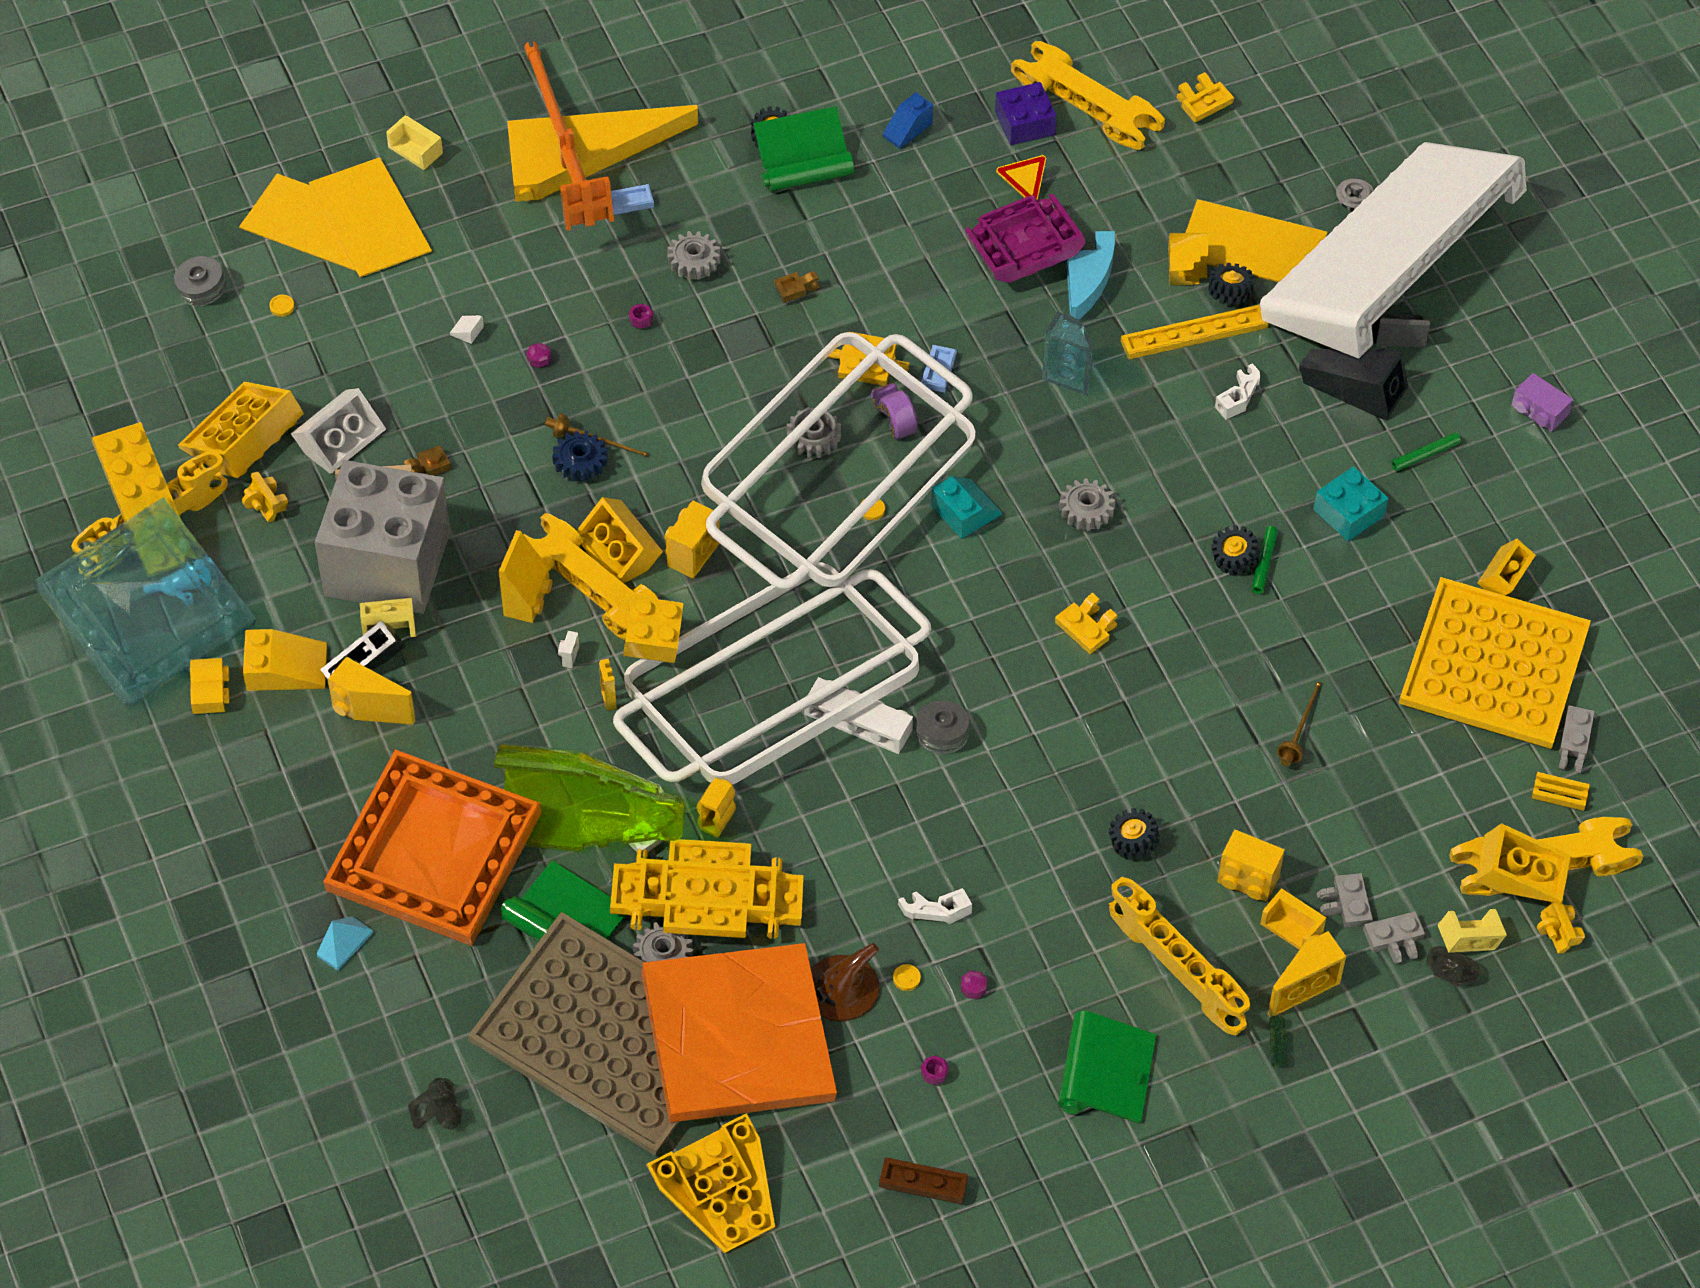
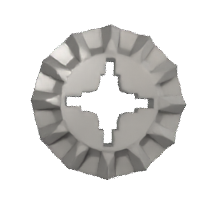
(1354, 187)

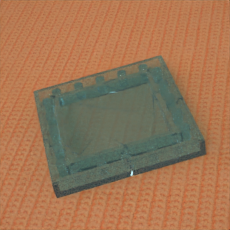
(144, 602)

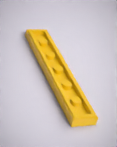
(1193, 332)

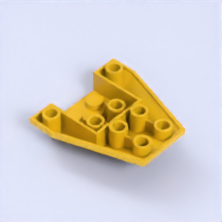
(720, 1184)

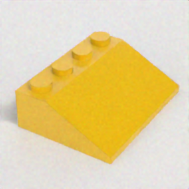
(244, 427)

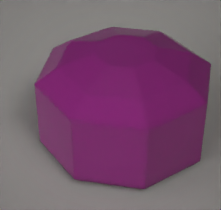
(641, 316)
(538, 355)
(973, 984)
(934, 1070)

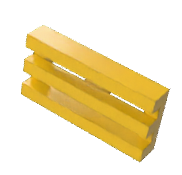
(607, 684)
(1560, 787)

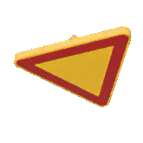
(1024, 175)

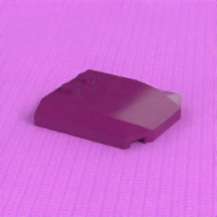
(1025, 237)

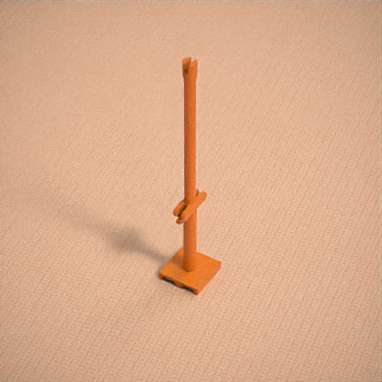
(582, 199)

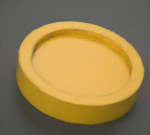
(281, 305)
(875, 511)
(906, 977)

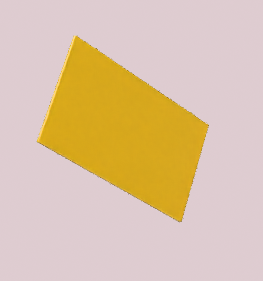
(370, 217)
(295, 218)
(1253, 240)

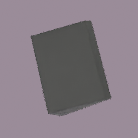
(1402, 330)

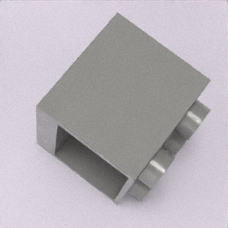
(382, 535)

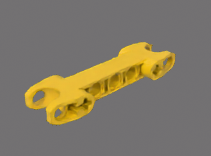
(1119, 115)
(188, 490)
(562, 553)
(1589, 848)
(1213, 989)

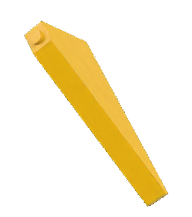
(598, 141)

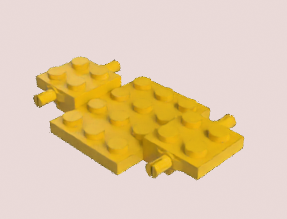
(707, 890)

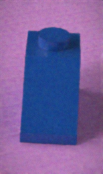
(909, 120)

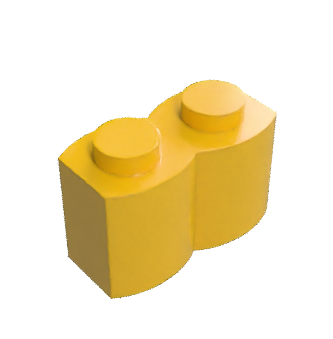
(208, 685)
(716, 807)

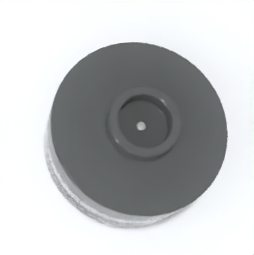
(200, 281)
(942, 727)

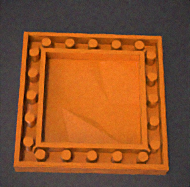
(433, 847)
(738, 1032)

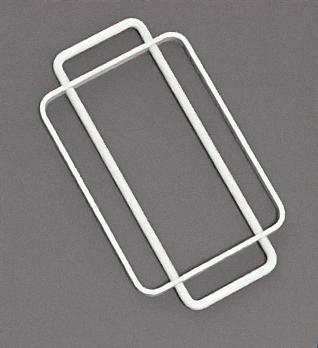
(804, 566)
(801, 736)

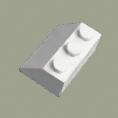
(339, 430)

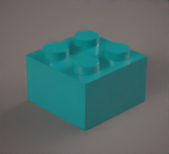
(1350, 503)

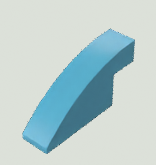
(1089, 273)

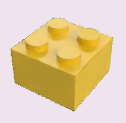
(689, 541)
(653, 629)
(1250, 866)

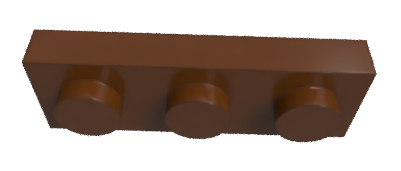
(923, 1180)

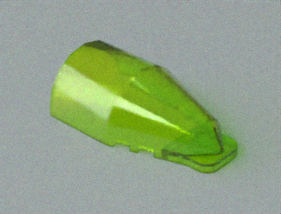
(588, 799)

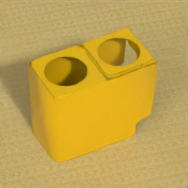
(1187, 258)

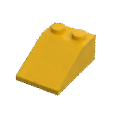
(523, 580)
(283, 661)
(368, 695)
(1522, 865)
(1311, 972)

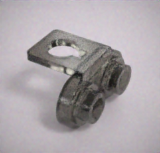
(1452, 966)
(441, 1104)

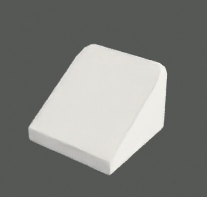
(468, 328)

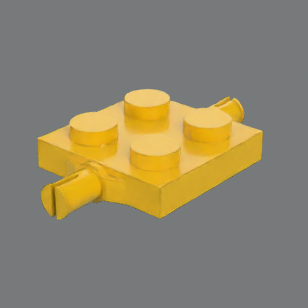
(852, 356)

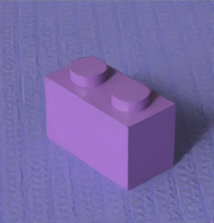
(1542, 402)

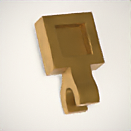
(793, 287)
(430, 461)

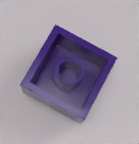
(1025, 113)

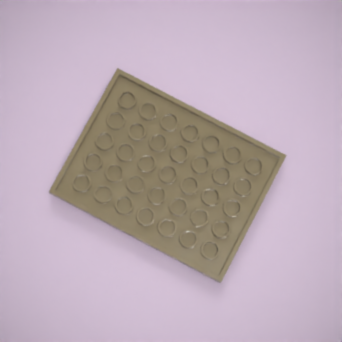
(582, 1031)

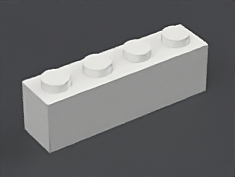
(874, 723)

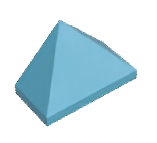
(342, 941)

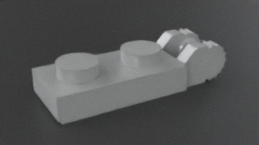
(1575, 736)

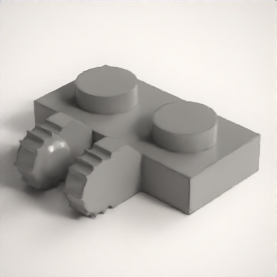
(1352, 900)
(1395, 932)

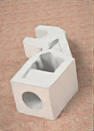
(1225, 402)
(938, 911)

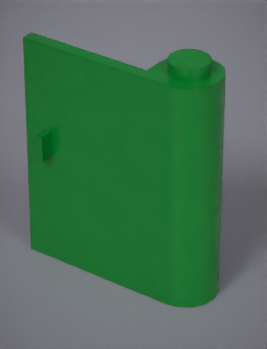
(802, 149)
(559, 892)
(1106, 1067)

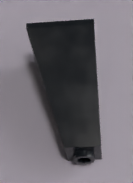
(1368, 382)

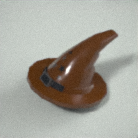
(846, 985)

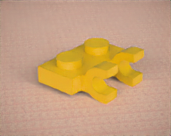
(1206, 102)
(1082, 628)

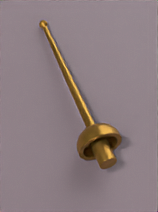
(562, 426)
(1291, 751)

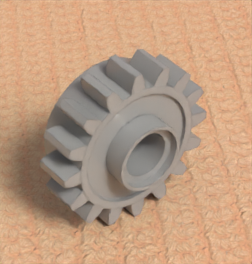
(693, 255)
(819, 437)
(1087, 505)
(654, 941)

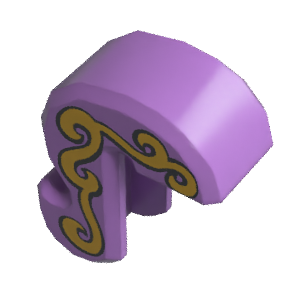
(898, 409)

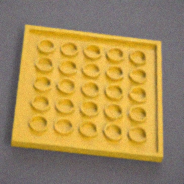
(1495, 662)

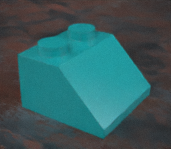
(963, 505)

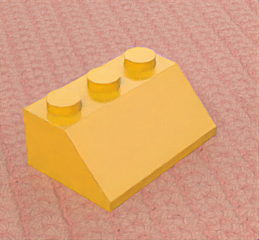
(618, 540)

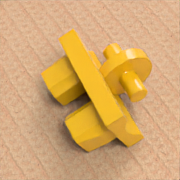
(261, 497)
(1557, 924)

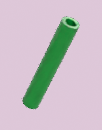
(1425, 451)
(1265, 559)

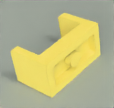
(414, 142)
(395, 613)
(1472, 935)

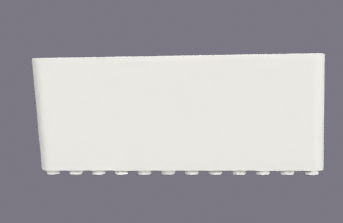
(1390, 243)

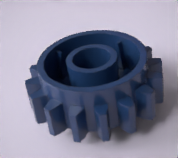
(580, 456)

